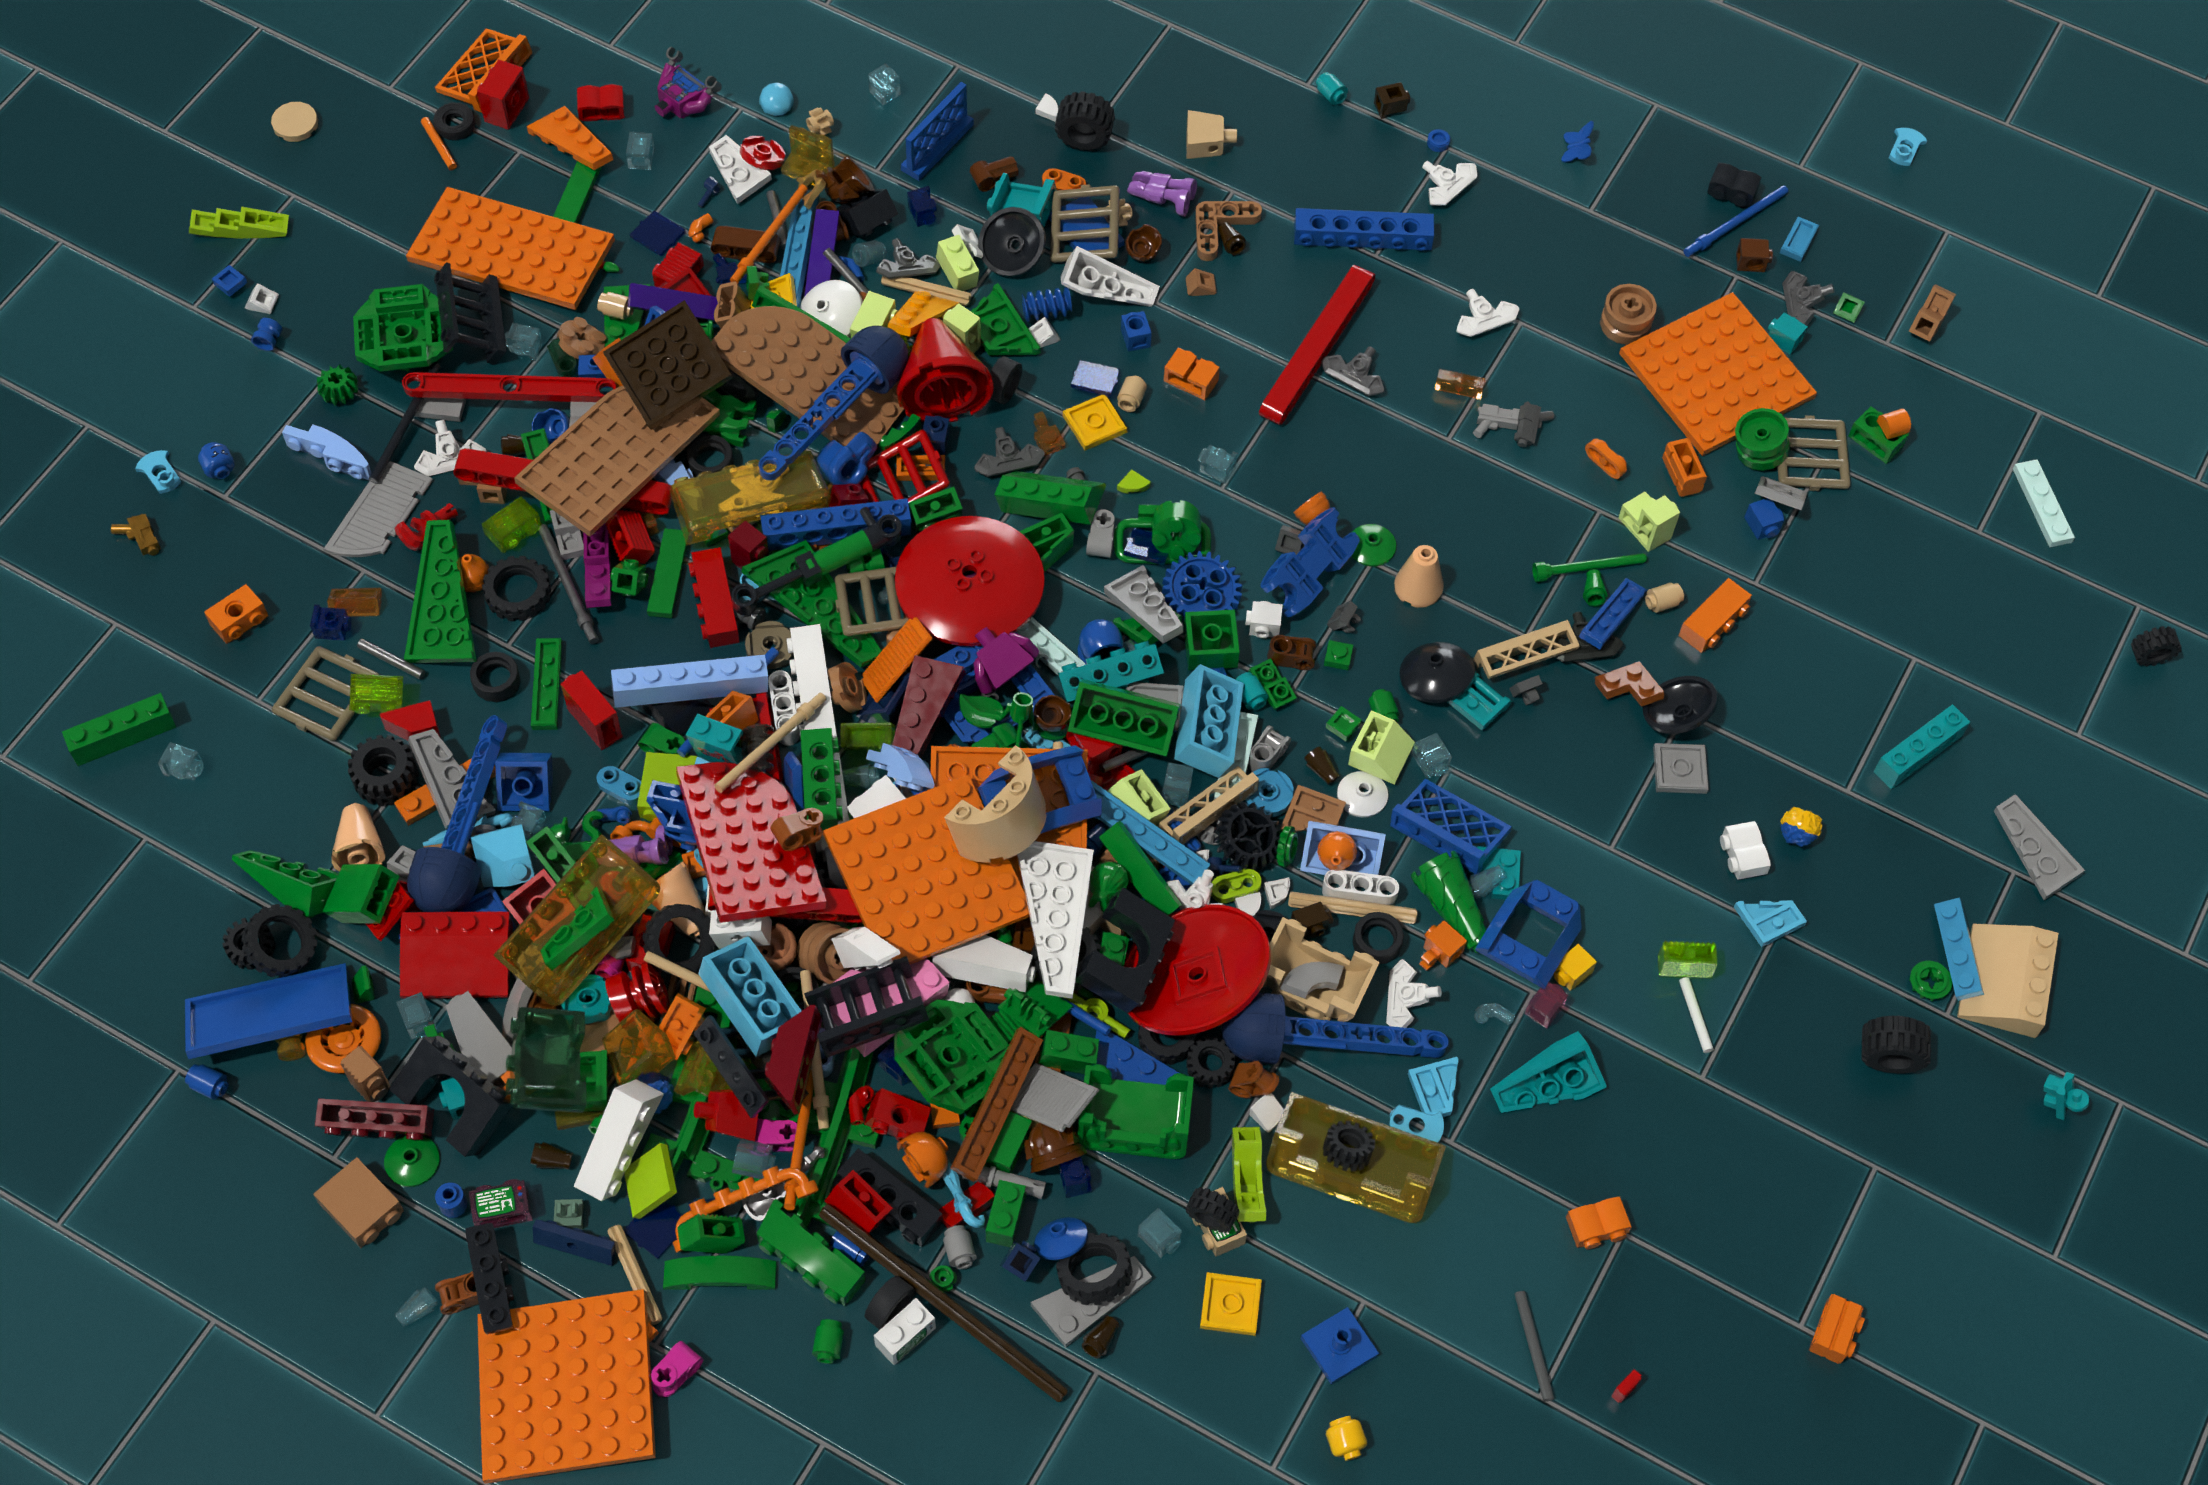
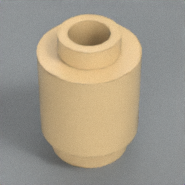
(614, 305)
(1131, 393)
(1664, 597)

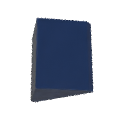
(889, 707)

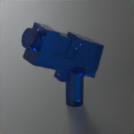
(726, 270)

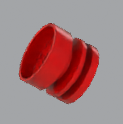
(643, 992)

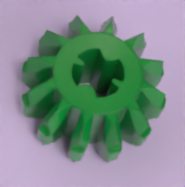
(337, 385)

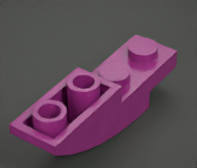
(597, 568)

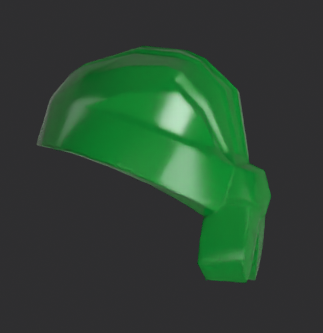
(1105, 882)

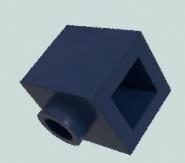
(938, 432)
(1020, 1260)

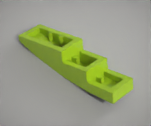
(243, 224)

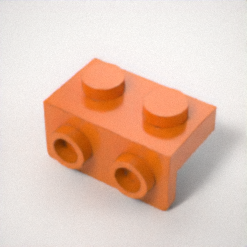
(680, 1022)

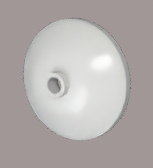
(840, 303)

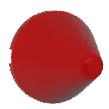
(942, 376)

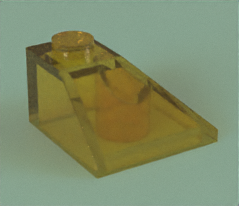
(637, 1047)

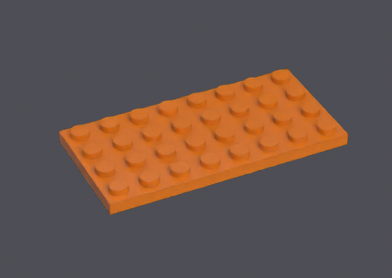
(519, 246)

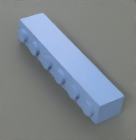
(689, 681)

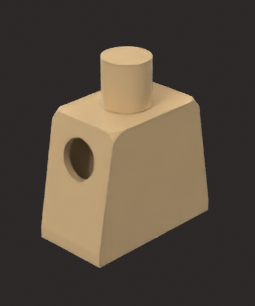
(1207, 135)

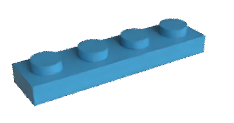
(1958, 949)

